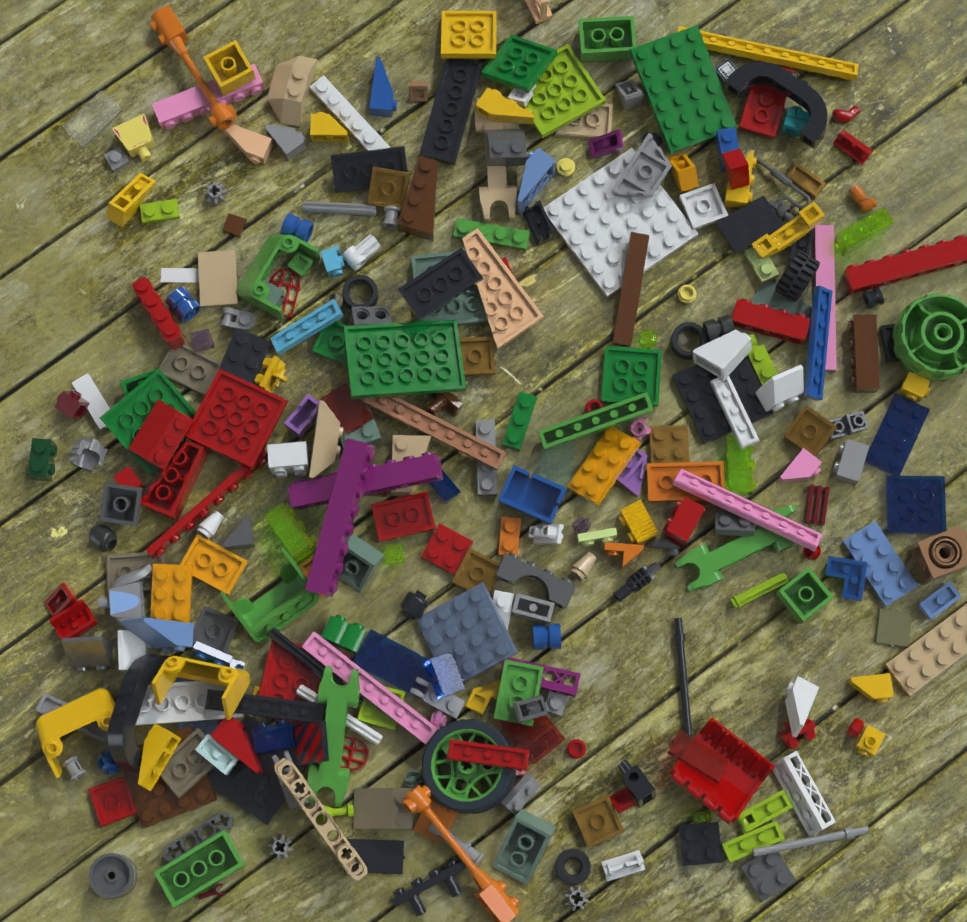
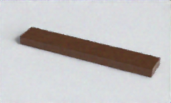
(630, 289)

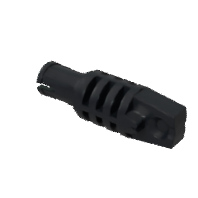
(637, 581)

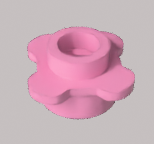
(641, 423)

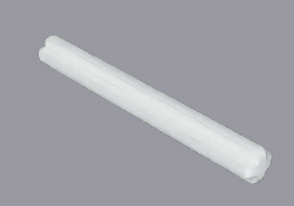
(352, 722)

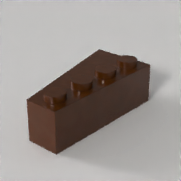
(420, 203)

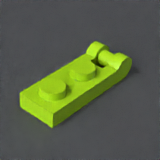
(764, 811)

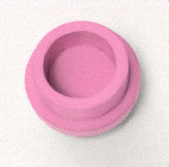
(438, 719)

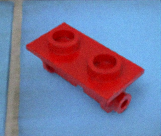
(852, 147)

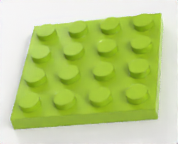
(563, 93)

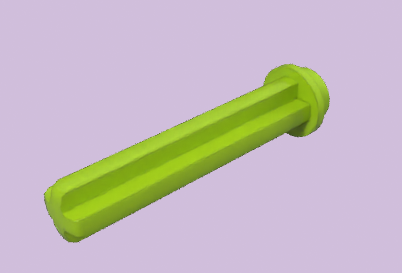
(758, 590)

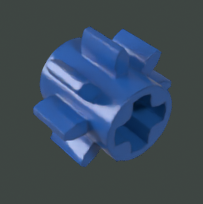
(107, 763)

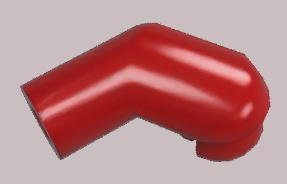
(845, 116)

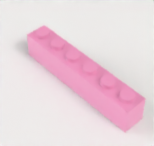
(193, 102)

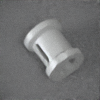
(391, 217)
(74, 768)

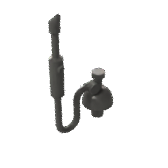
(783, 211)

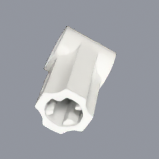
(357, 255)

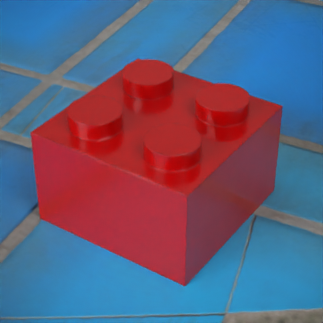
(681, 526)

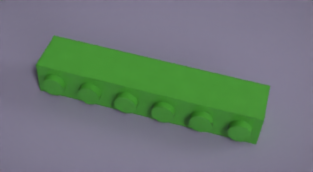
(596, 421)

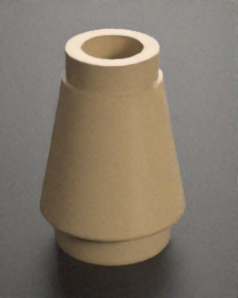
(582, 567)

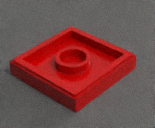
(112, 801)

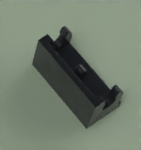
(539, 223)

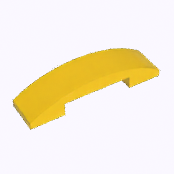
(790, 232)

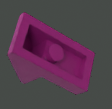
(606, 144)

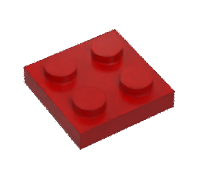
(446, 549)

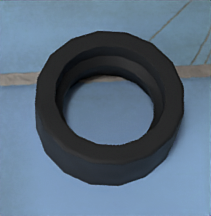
(358, 279)
(690, 326)

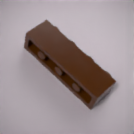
(864, 353)

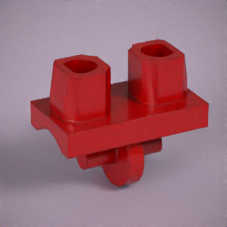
(807, 731)

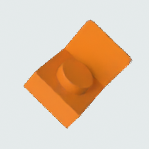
(629, 551)

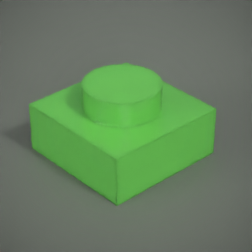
(300, 264)

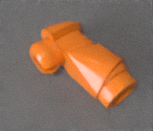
(859, 197)

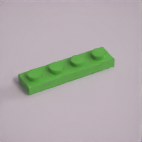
(494, 234)

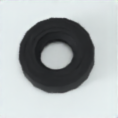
(561, 871)

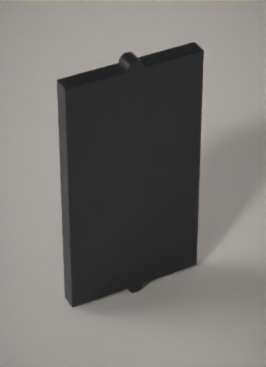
(379, 855)

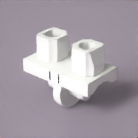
(546, 534)

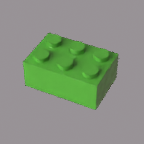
(606, 38)

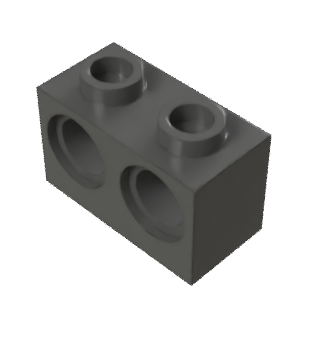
(370, 315)

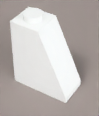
(723, 353)

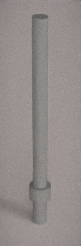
(847, 833)

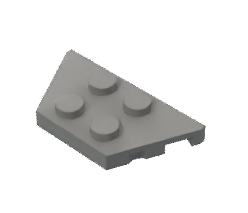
(644, 171)

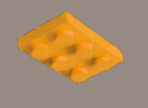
(214, 564)
(171, 592)

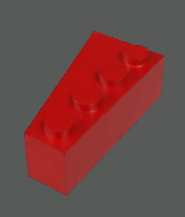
(176, 482)

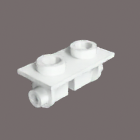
(623, 865)

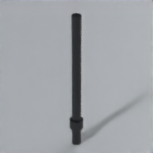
(680, 638)

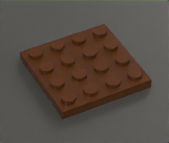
(161, 802)

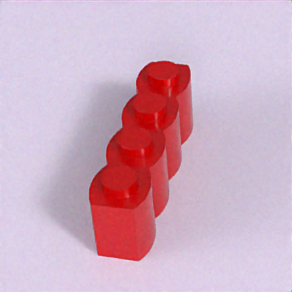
(158, 313)

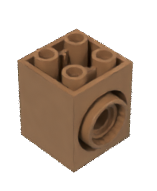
(952, 547)

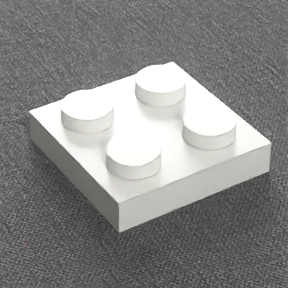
(703, 206)

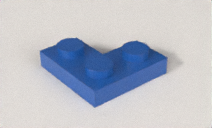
(852, 571)

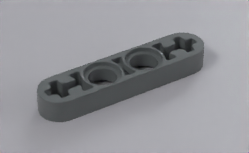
(196, 833)

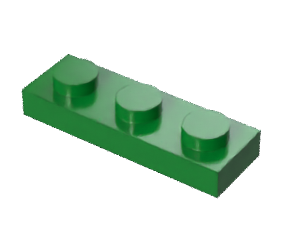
(519, 421)

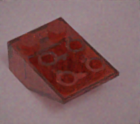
(539, 738)

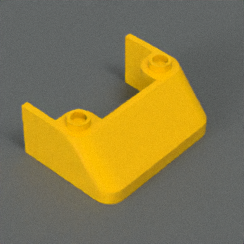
(234, 679)
(69, 717)

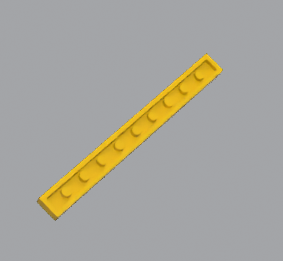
(779, 56)

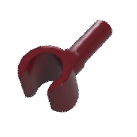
(211, 893)

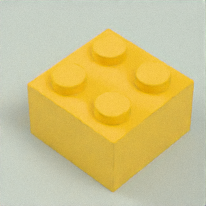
(229, 67)

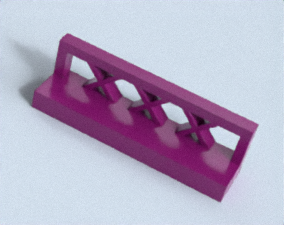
(553, 686)

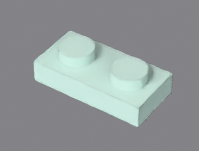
(217, 754)

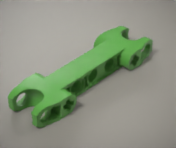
(710, 563)
(338, 700)

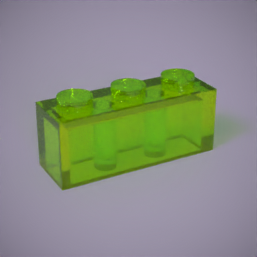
(863, 231)
(739, 468)
(291, 532)

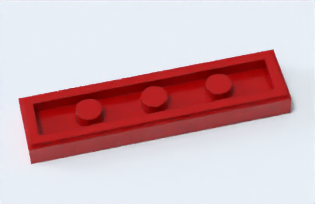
(488, 755)

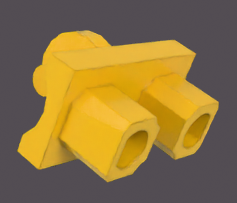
(273, 375)

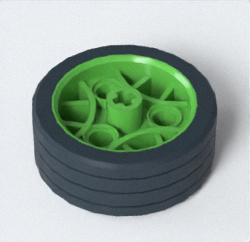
(451, 796)

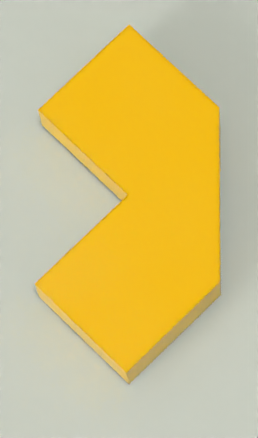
(481, 696)

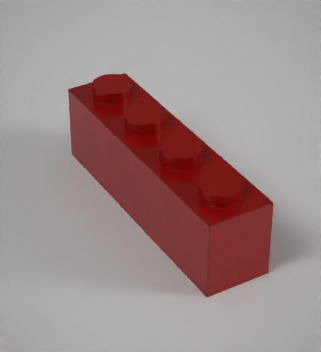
(770, 321)

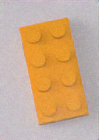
(603, 465)

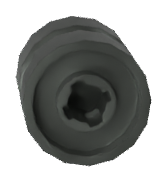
(718, 328)

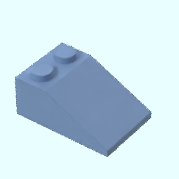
(537, 173)
(162, 634)

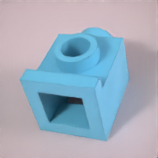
(333, 262)

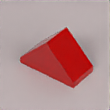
(736, 168)
(60, 599)

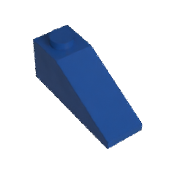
(382, 95)

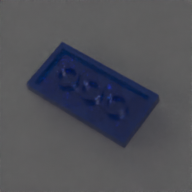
(896, 435)
(392, 662)

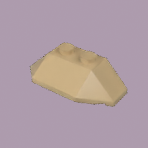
(291, 88)
(325, 440)

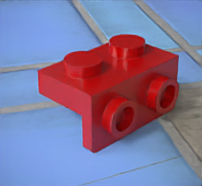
(74, 620)

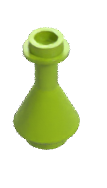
(348, 810)

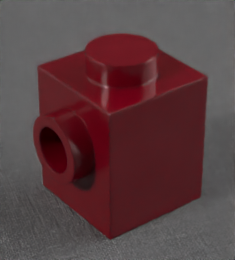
(72, 404)

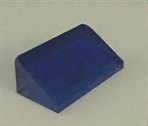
(445, 488)

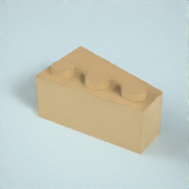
(408, 446)

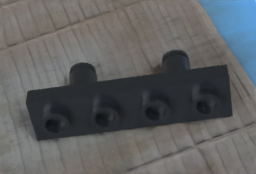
(419, 885)

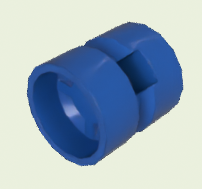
(299, 228)
(181, 302)
(546, 636)

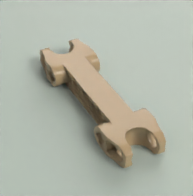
(497, 191)
(336, 845)

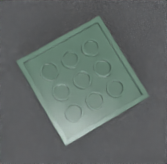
(465, 308)

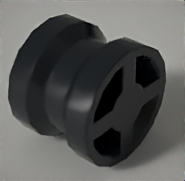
(873, 297)

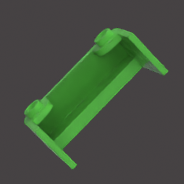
(252, 287)
(277, 606)

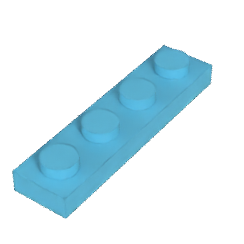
(306, 327)

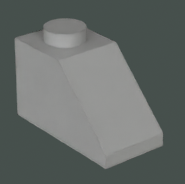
(286, 140)

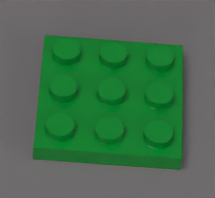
(519, 63)
(631, 373)

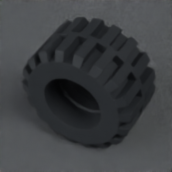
(797, 276)

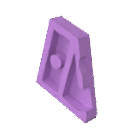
(633, 473)

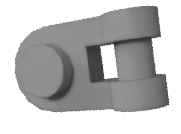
(245, 320)

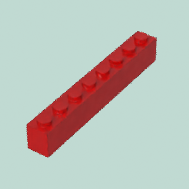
(906, 265)

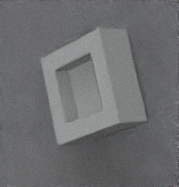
(117, 159)
(556, 703)

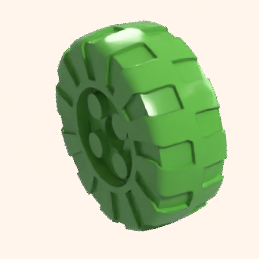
(932, 337)

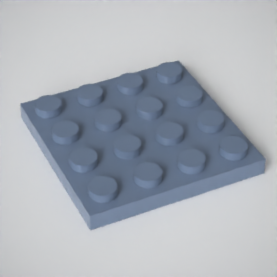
(469, 630)

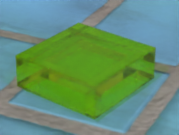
(394, 553)

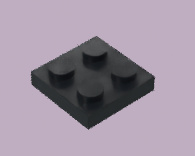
(700, 844)

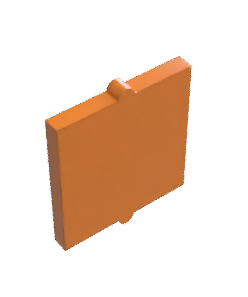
(443, 813)

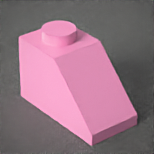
(801, 468)

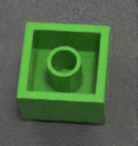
(804, 595)

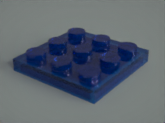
(915, 504)

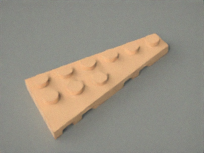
(503, 298)

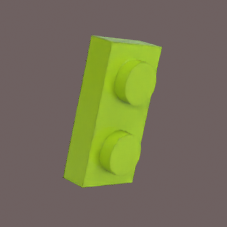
(159, 211)

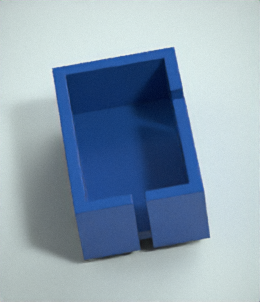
(532, 496)

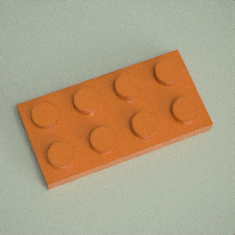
(662, 475)

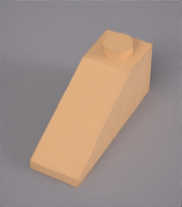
(253, 145)

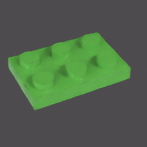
(517, 683)

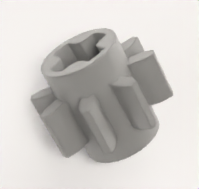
(211, 191)
(286, 848)
(579, 903)

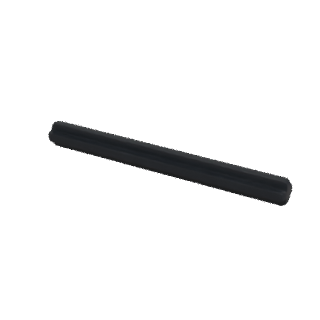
(301, 656)

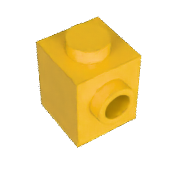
(915, 387)
(869, 741)

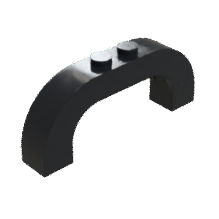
(790, 86)
(127, 709)

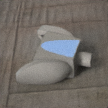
(126, 596)

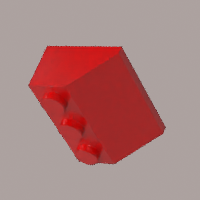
(160, 434)

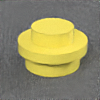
(566, 167)
(687, 294)

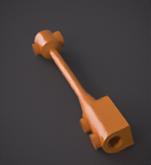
(175, 36)
(490, 893)

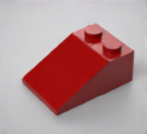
(235, 739)

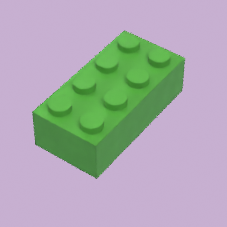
(200, 868)

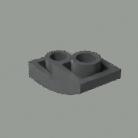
(849, 425)

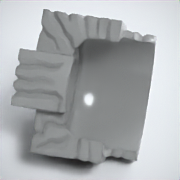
(87, 453)

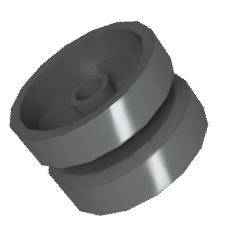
(124, 880)

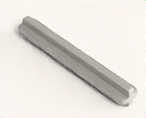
(339, 208)

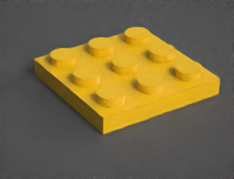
(468, 34)

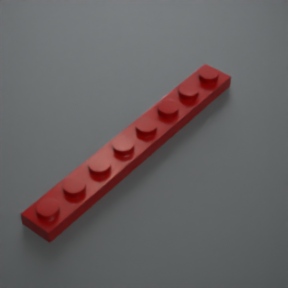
(203, 508)

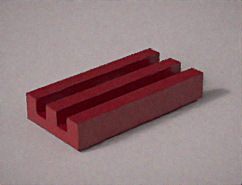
(824, 507)

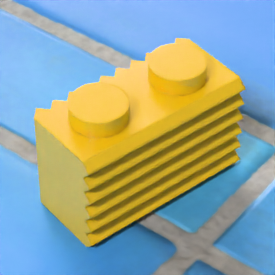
(638, 523)

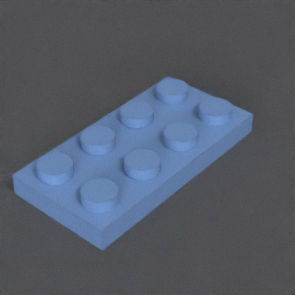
(885, 569)

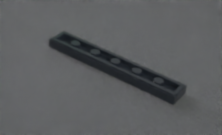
(270, 707)

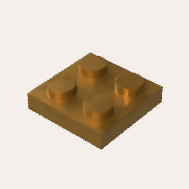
(388, 187)
(478, 356)
(810, 431)
(669, 444)
(476, 570)
(598, 821)

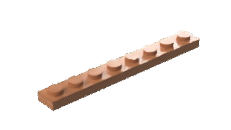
(438, 429)

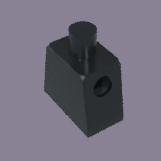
(640, 790)

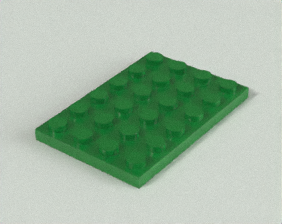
(682, 88)
(404, 359)

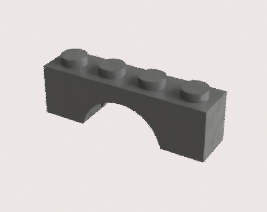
(557, 590)

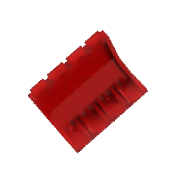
(743, 776)

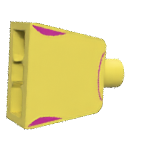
(136, 137)

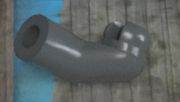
(667, 544)

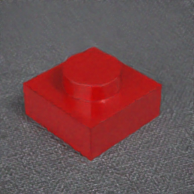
(622, 800)

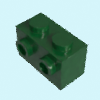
(42, 459)

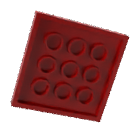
(236, 418)
(285, 674)

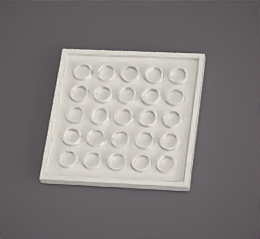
(599, 224)

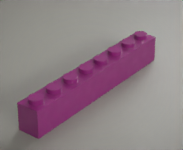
(382, 478)
(340, 517)

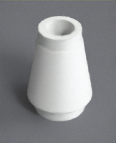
(210, 525)

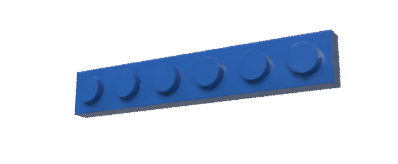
(818, 343)

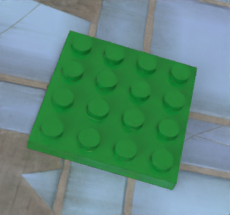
(130, 412)

